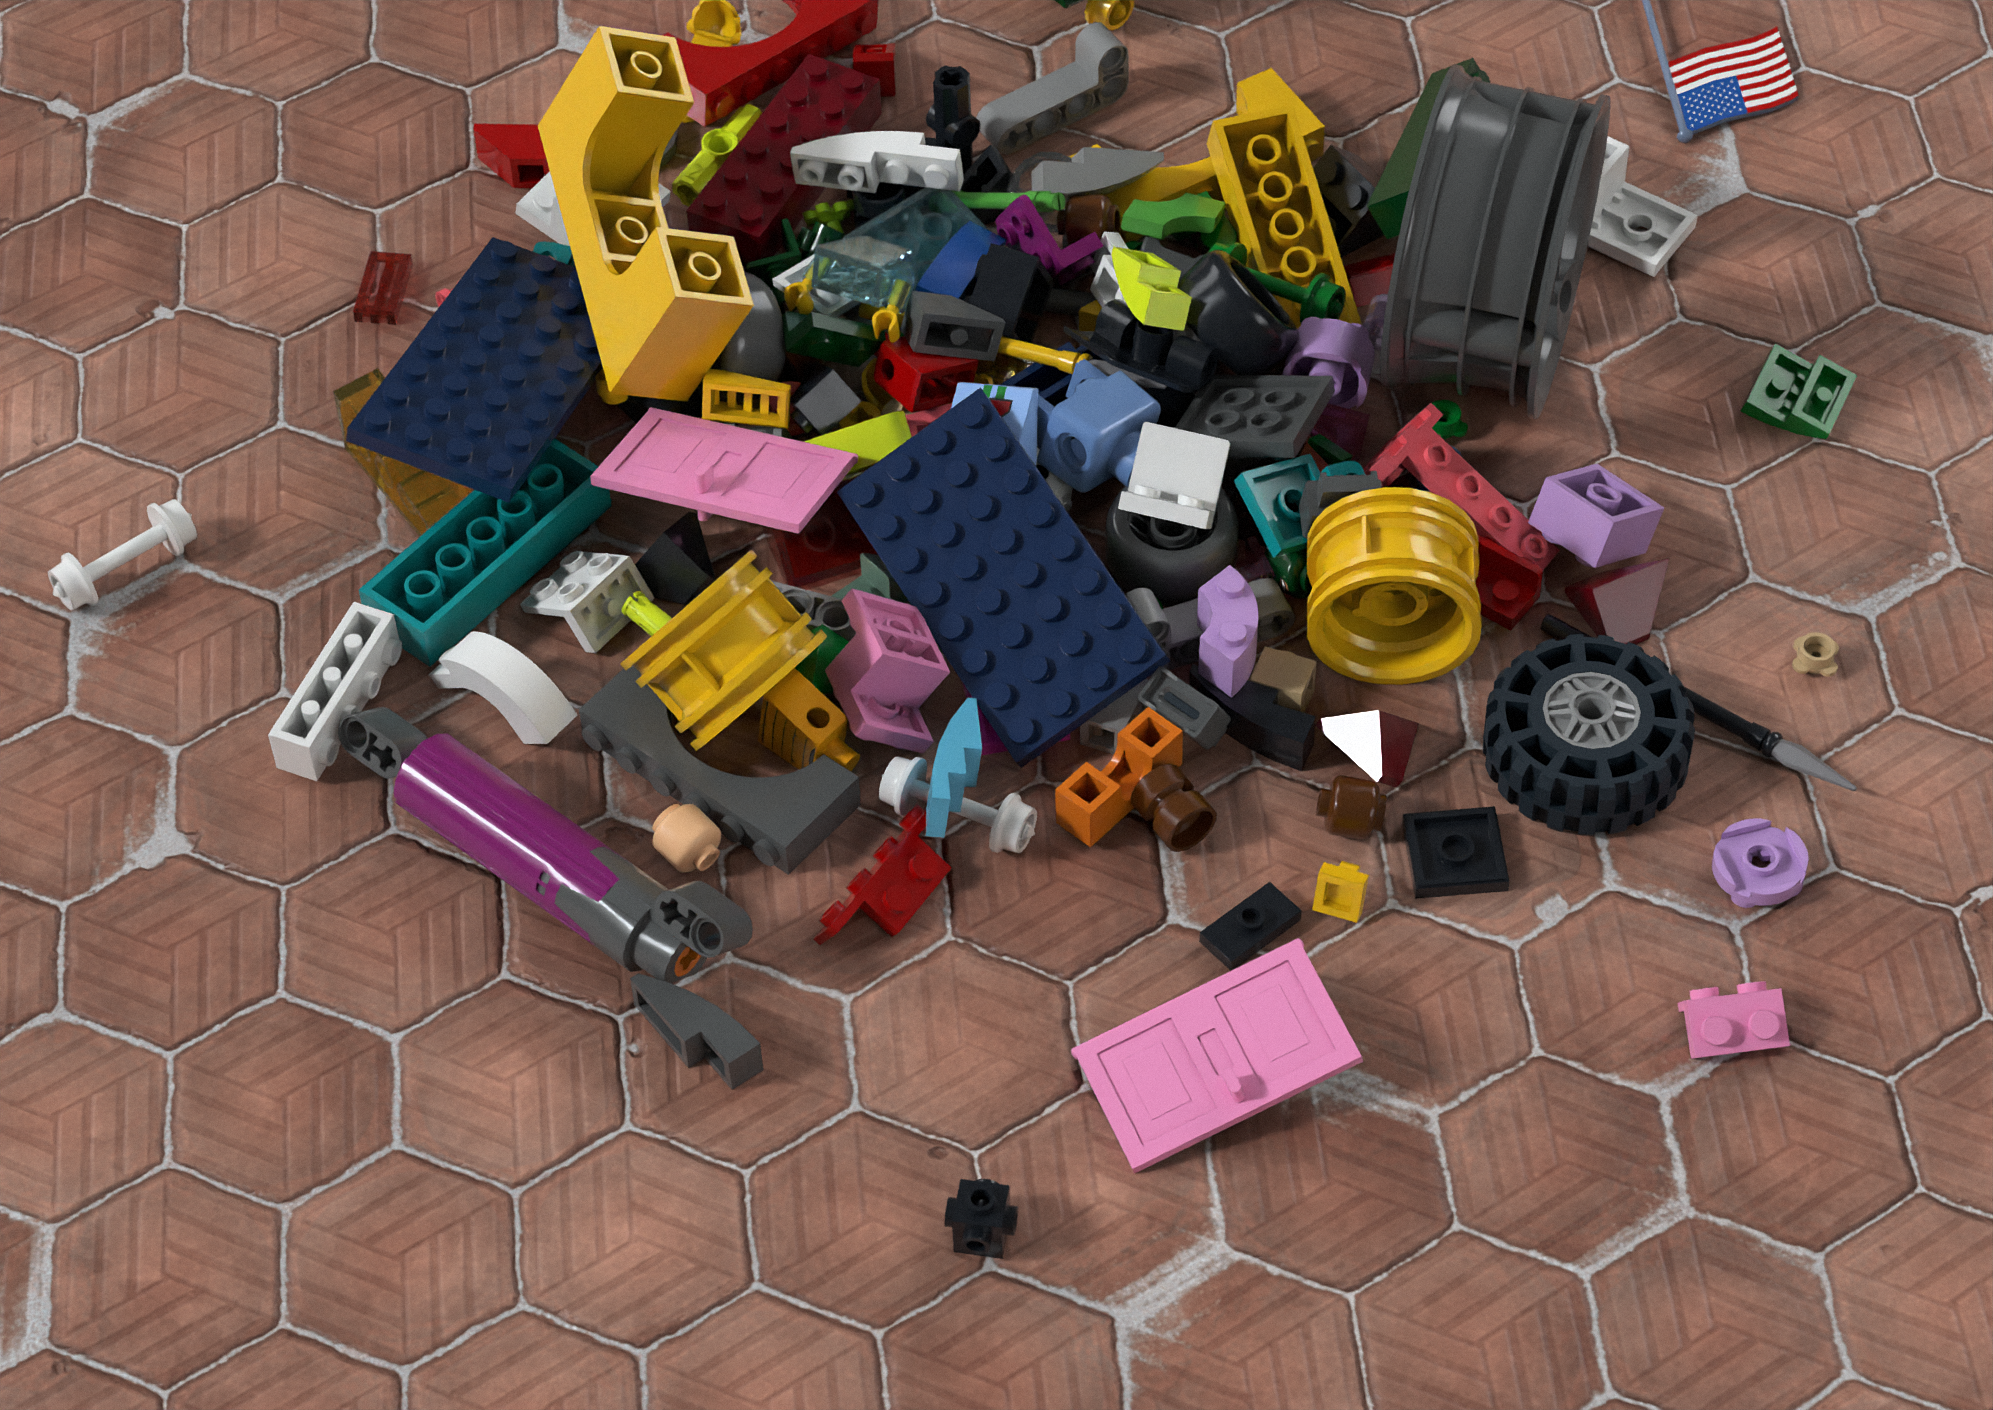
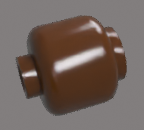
(1088, 215)
(1352, 807)

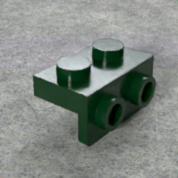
(830, 338)

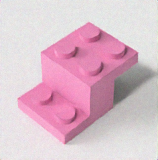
(887, 671)

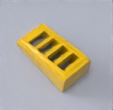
(729, 411)

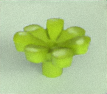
(829, 215)

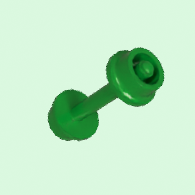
(1319, 300)

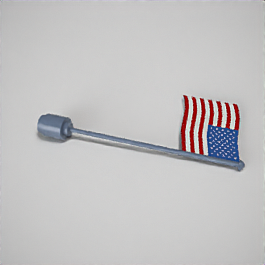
(1725, 80)

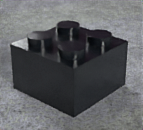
(1012, 284)

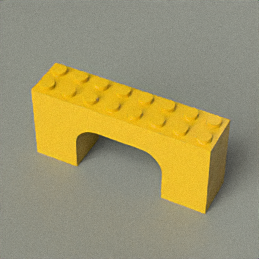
(653, 293)

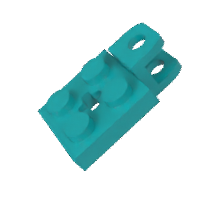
(1264, 496)

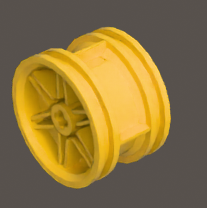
(1393, 586)
(724, 650)

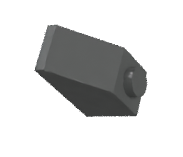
(950, 327)

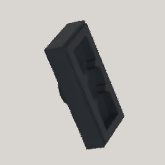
(1250, 926)

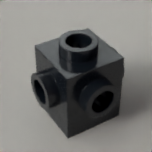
(981, 1218)

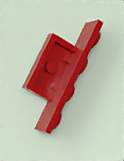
(896, 883)

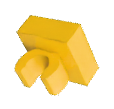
(1340, 891)

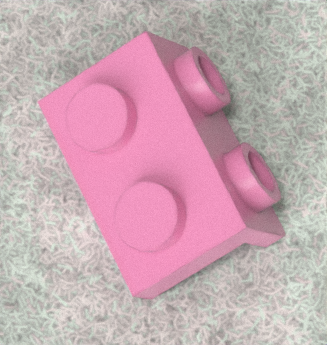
(1735, 1021)

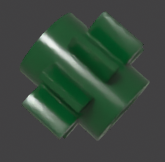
(818, 235)

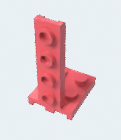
(1452, 477)

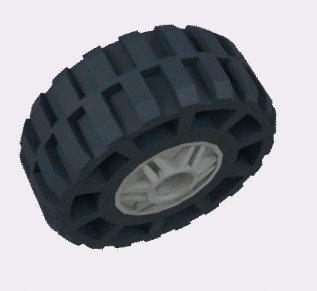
(1588, 734)

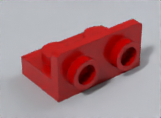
(1506, 583)

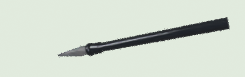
(1757, 736)

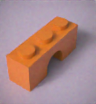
(1097, 800)

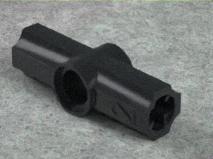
(951, 113)

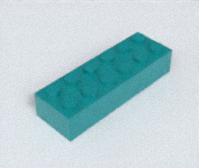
(485, 553)

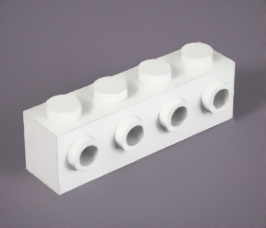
(335, 686)

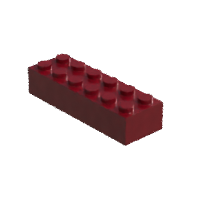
(757, 178)

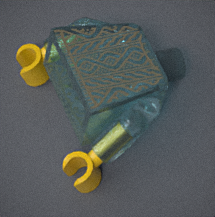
(861, 271)

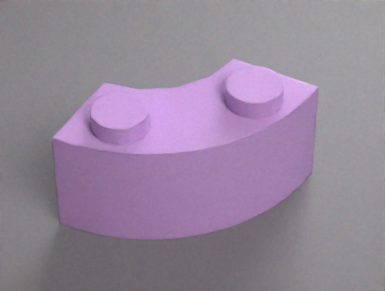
(1230, 626)

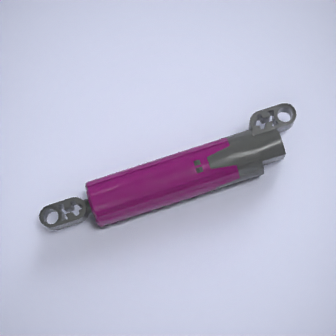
(546, 852)

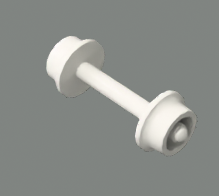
(169, 525)
(1011, 824)

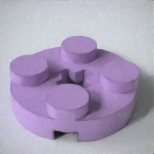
(1757, 885)

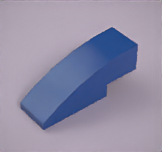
(956, 263)

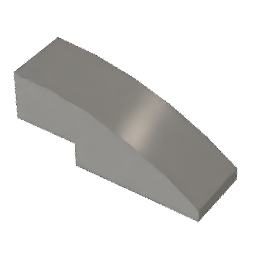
(1094, 171)

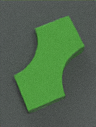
(1177, 215)

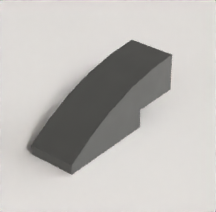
(698, 1029)

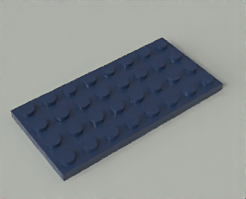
(488, 374)
(1002, 577)

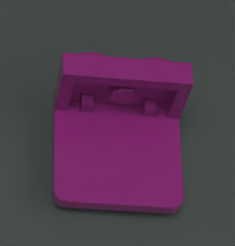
(1028, 234)

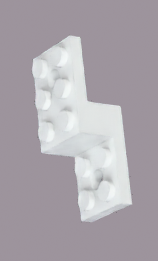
(1627, 207)

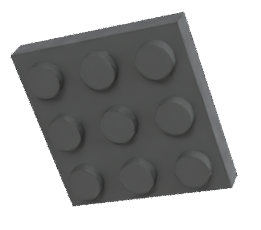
(1259, 412)

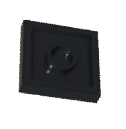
(1455, 852)

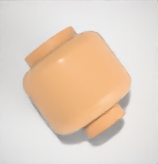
(686, 838)

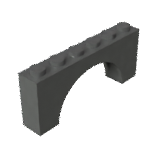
(772, 816)

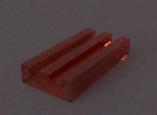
(379, 310)

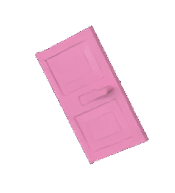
(724, 470)
(1217, 1055)

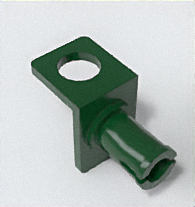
(773, 266)

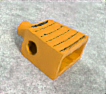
(804, 724)

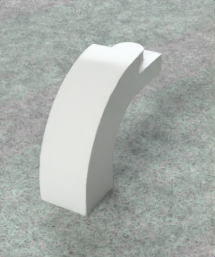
(508, 682)

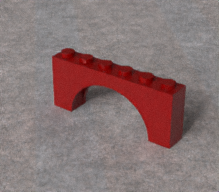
(734, 75)

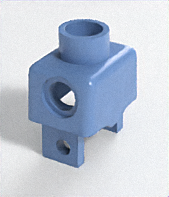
(1106, 423)

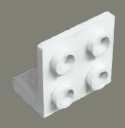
(1176, 475)
(589, 595)

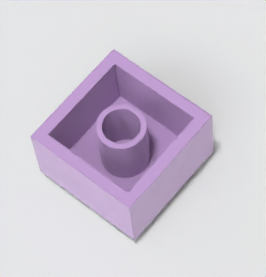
(1595, 515)

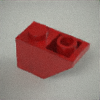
(512, 152)

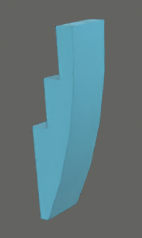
(954, 767)

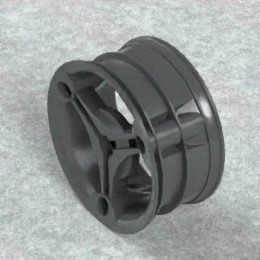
(1493, 239)

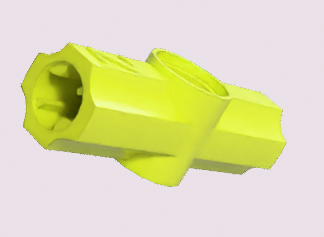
(715, 150)

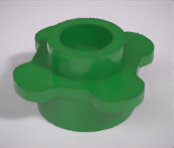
(1450, 423)

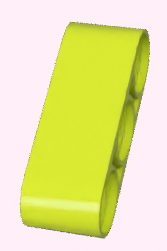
(869, 439)

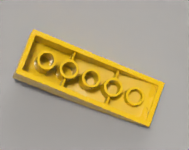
(1277, 201)

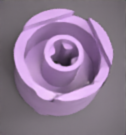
(1337, 351)

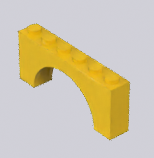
(1254, 94)

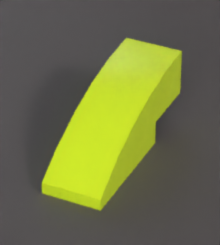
(1151, 288)

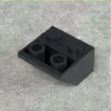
(1346, 189)

